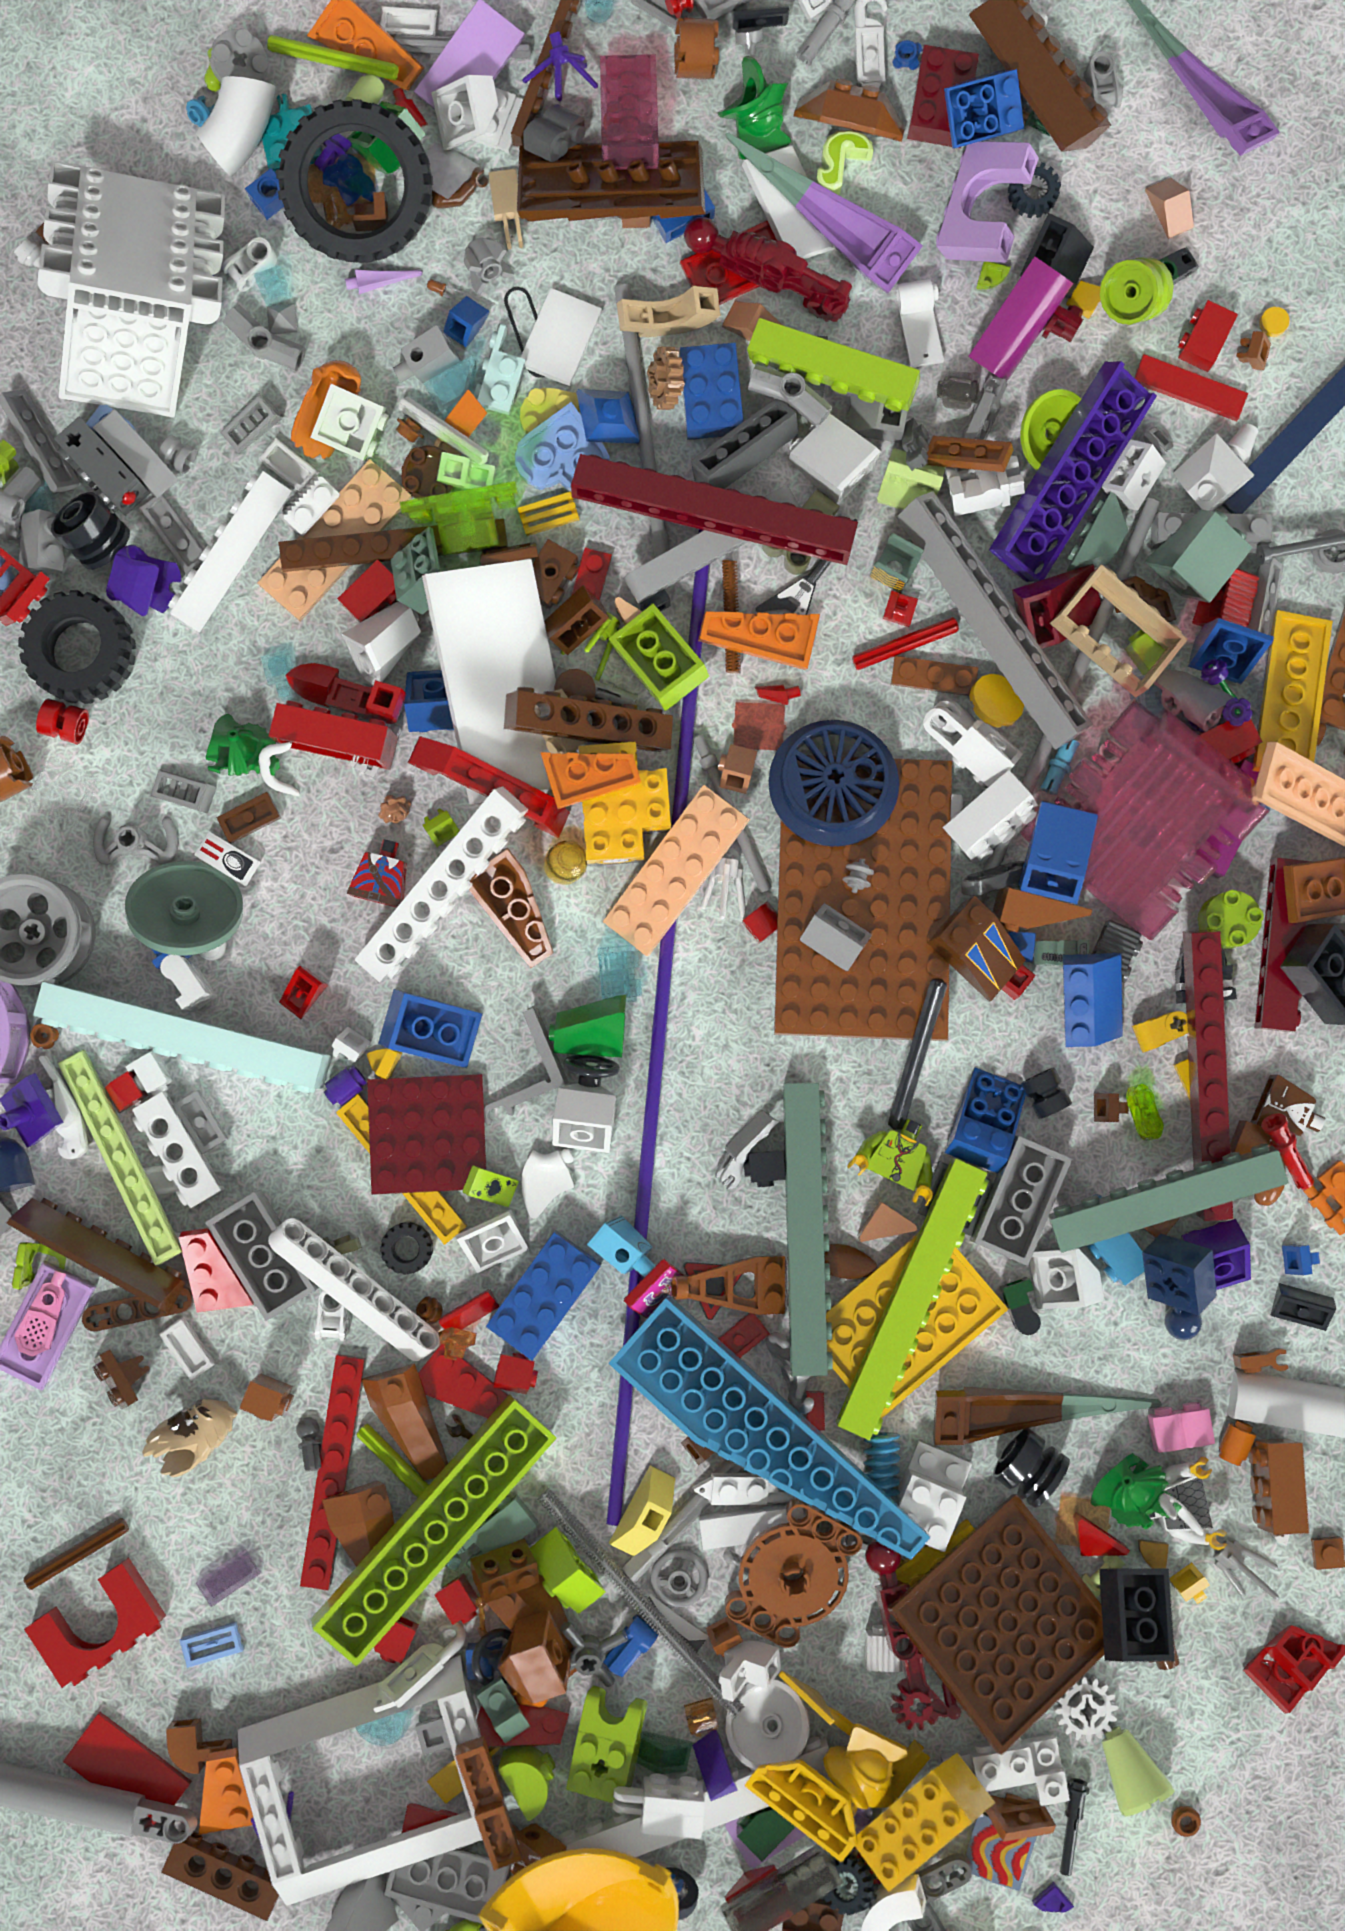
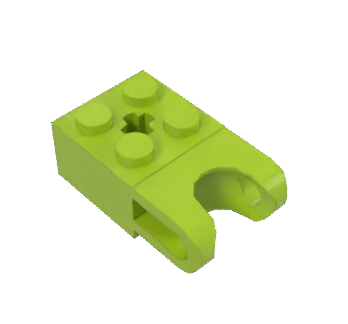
(605, 1739)

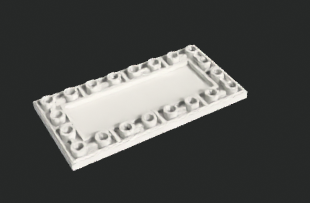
(487, 646)

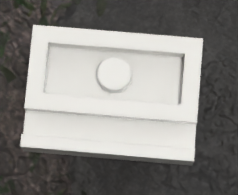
(500, 127)

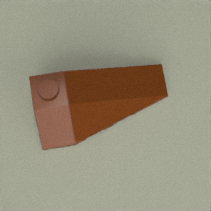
(510, 903)
(405, 1412)
(359, 1518)

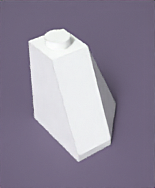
(382, 641)

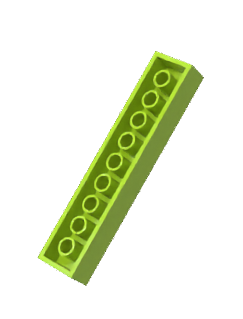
(432, 1530)

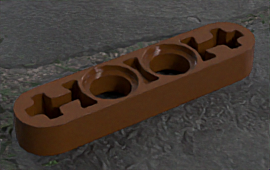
(138, 1308)

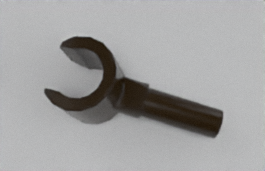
(458, 1430)

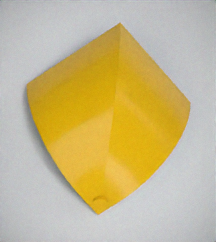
(585, 1893)

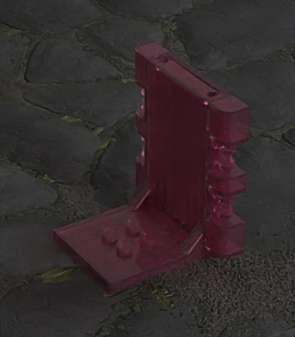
(1157, 814)

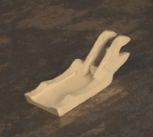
(504, 199)

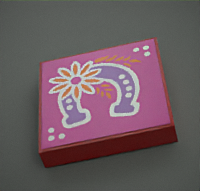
(652, 1289)

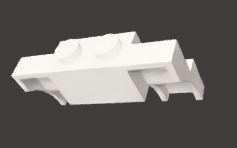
(1024, 1763)

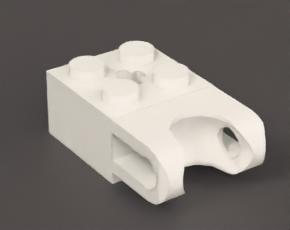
(971, 742)

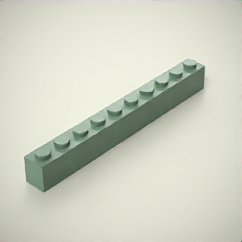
(805, 1230)

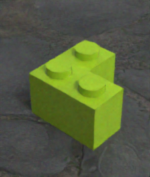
(565, 1572)

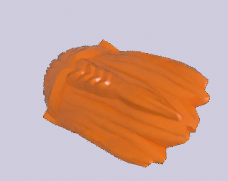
(331, 372)

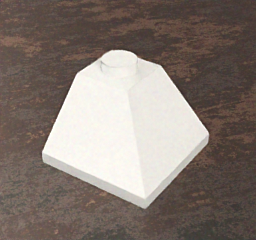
(464, 109)
(1213, 474)
(1065, 1279)

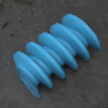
(883, 1461)

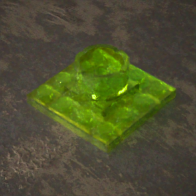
(464, 516)

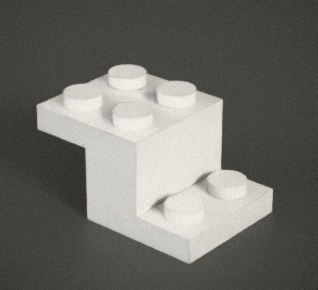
(933, 1491)

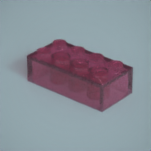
(629, 110)

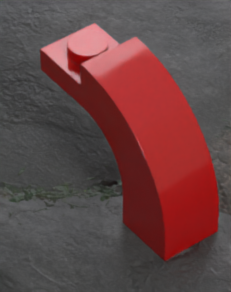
(375, 702)

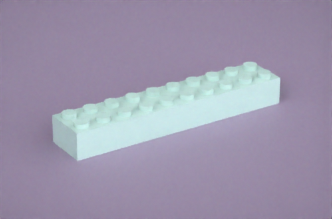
(180, 1035)

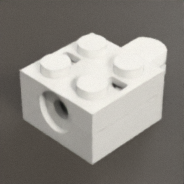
(665, 1805)

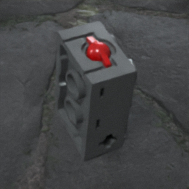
(100, 467)

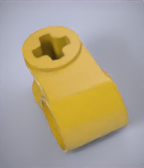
(1157, 1030)

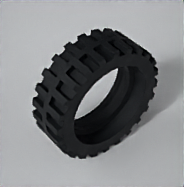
(293, 180)

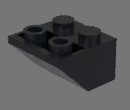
(1061, 248)

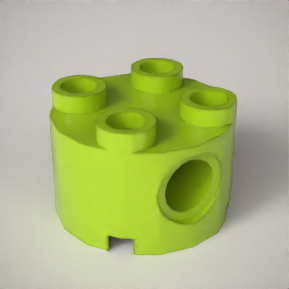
(1234, 915)

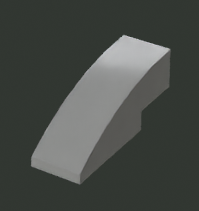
(135, 453)

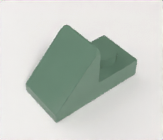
(502, 1709)

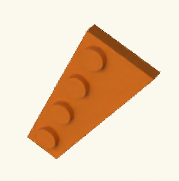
(352, 30)
(768, 636)

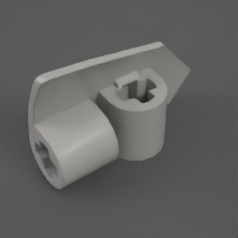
(1197, 698)

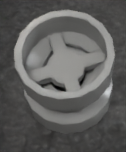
(176, 453)

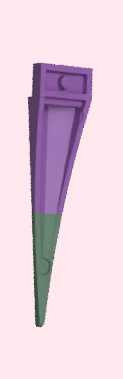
(1225, 108)
(867, 241)

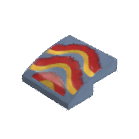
(998, 1860)

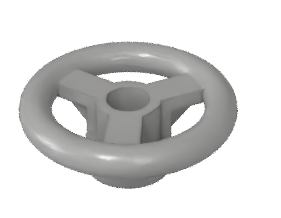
(685, 1587)

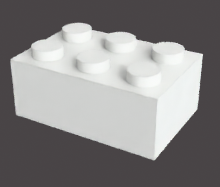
(992, 817)

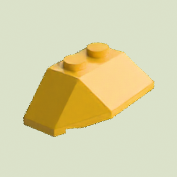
(808, 1803)

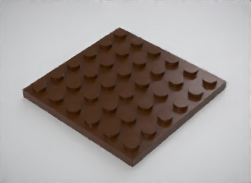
(1004, 1623)

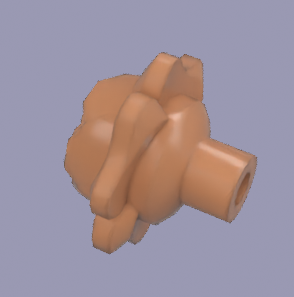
(394, 809)

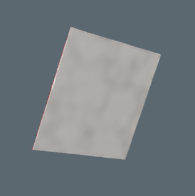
(448, 169)

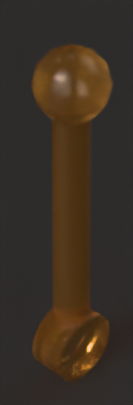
(480, 1604)

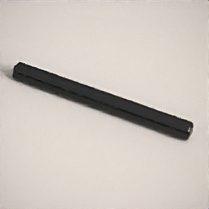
(917, 1053)

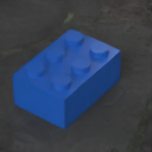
(711, 390)

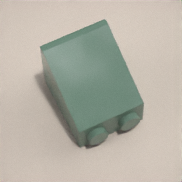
(1200, 556)

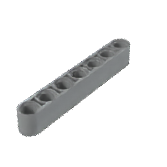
(689, 556)

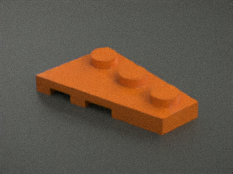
(588, 776)

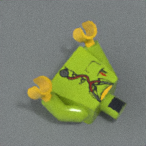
(898, 1159)

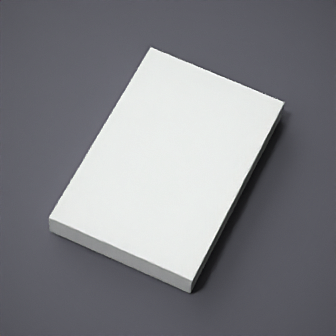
(560, 336)

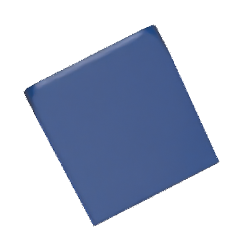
(1025, 943)

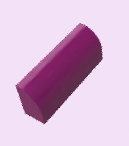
(1020, 319)

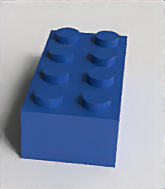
(543, 1295)

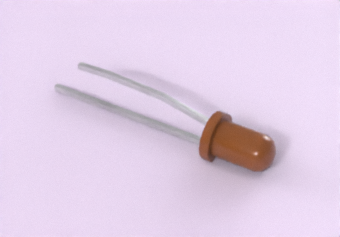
(441, 287)

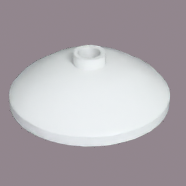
(751, 1730)

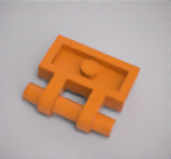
(1333, 1184)

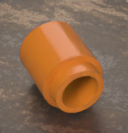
(1236, 1442)

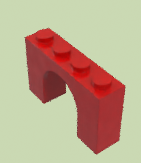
(72, 1657)

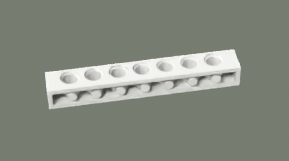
(374, 956)

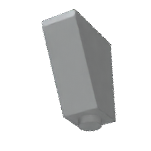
(364, 1908)

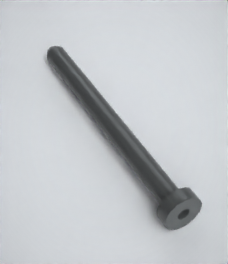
(1265, 553)

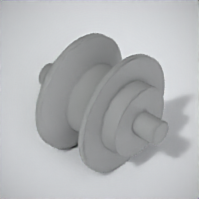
(858, 875)

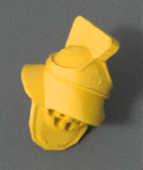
(865, 1767)

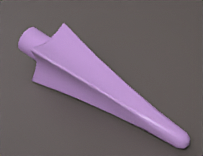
(369, 280)

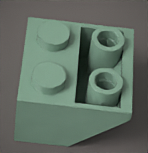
(410, 565)

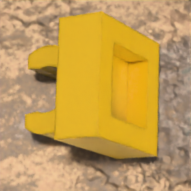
(1190, 1583)

